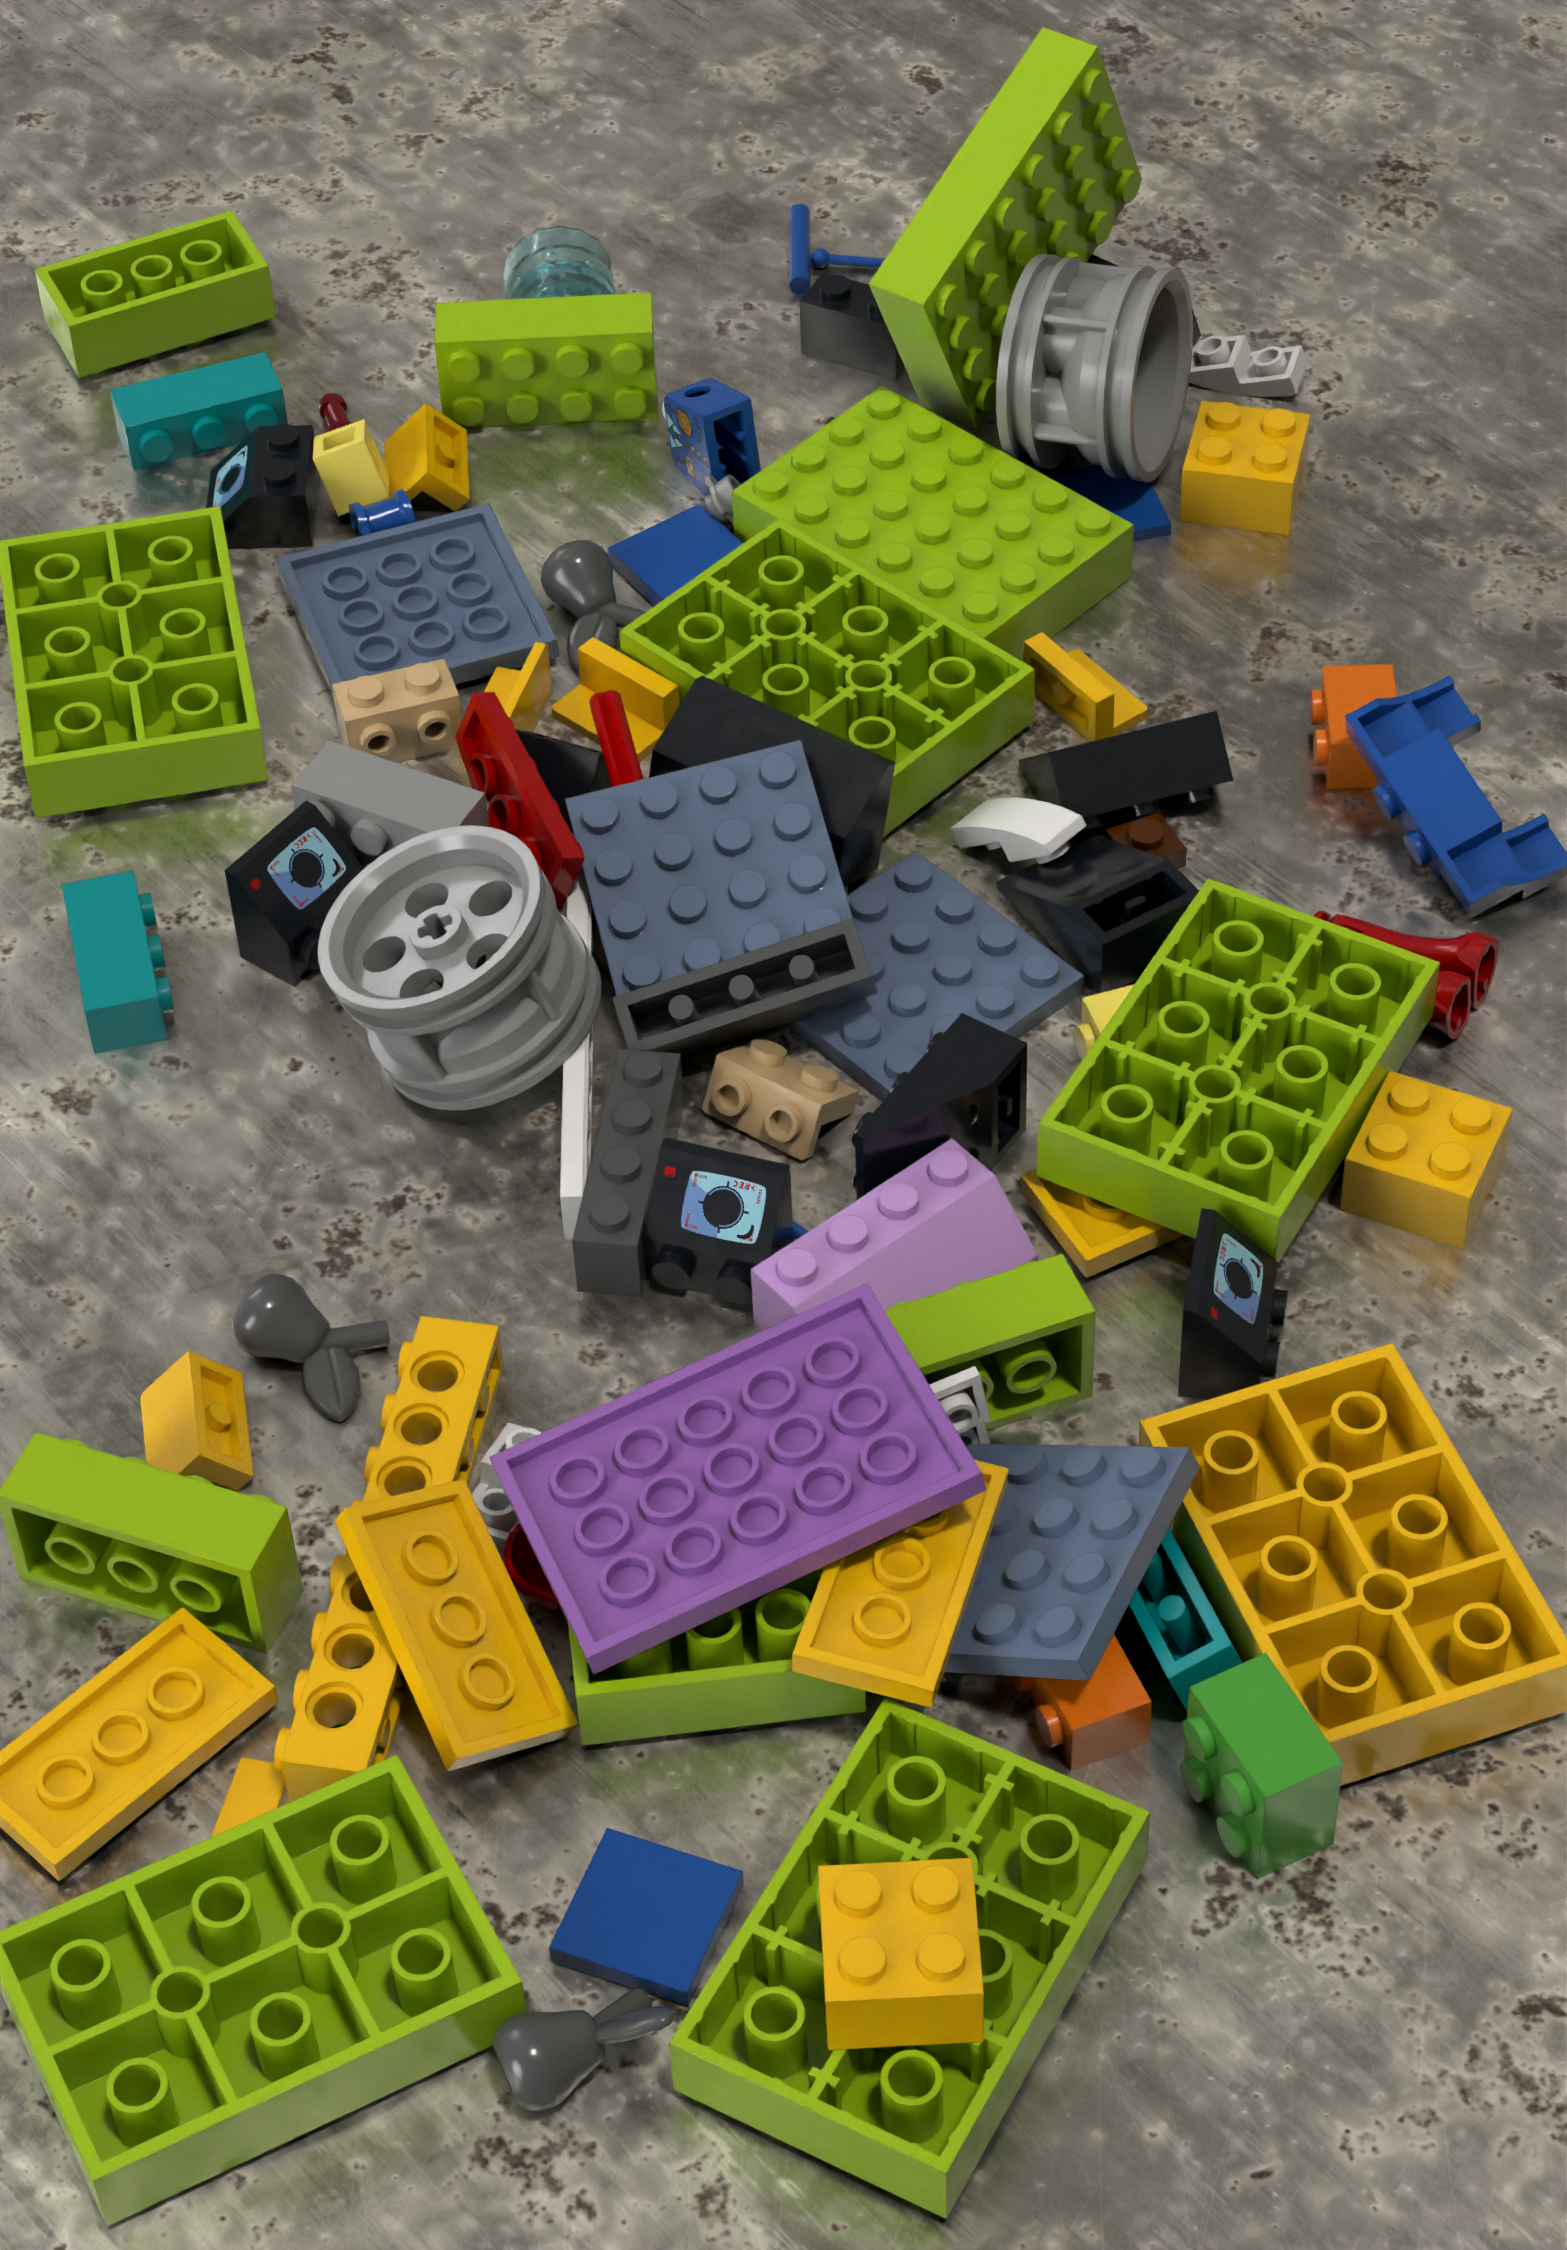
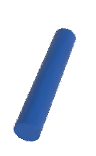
(799, 248)

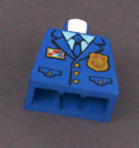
(711, 425)

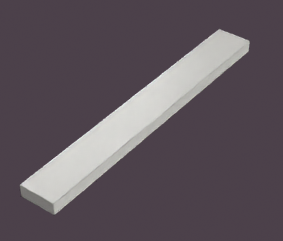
(577, 1082)

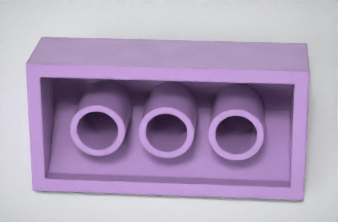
(905, 1238)

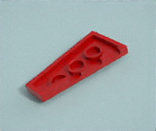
(516, 791)

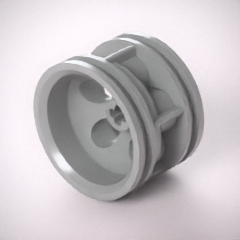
(1094, 365)
(433, 917)

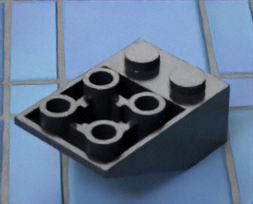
(1102, 907)
(961, 1089)

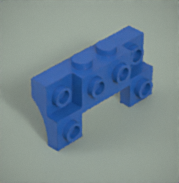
(1440, 804)

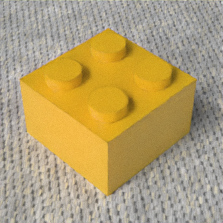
(1244, 467)
(1425, 1159)
(901, 1954)

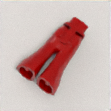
(1464, 968)

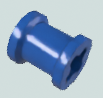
(381, 514)

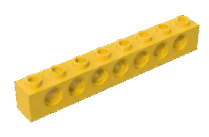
(428, 1440)

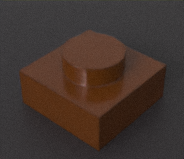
(1152, 836)

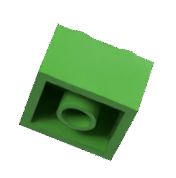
(1260, 1766)

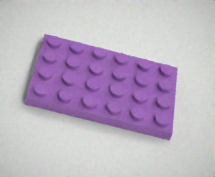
(735, 1476)

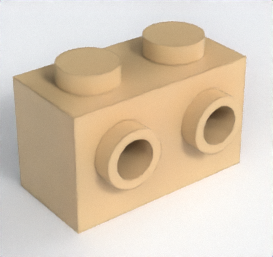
(400, 709)

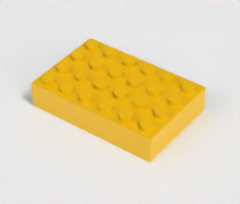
(1363, 1562)

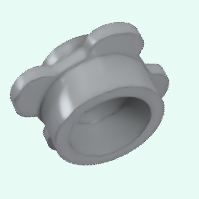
(720, 499)

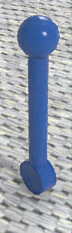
(821, 258)

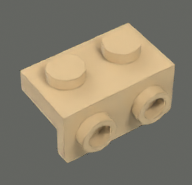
(776, 1096)

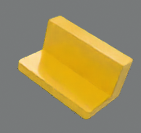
(429, 457)
(1081, 690)
(524, 691)
(646, 695)
(198, 1422)

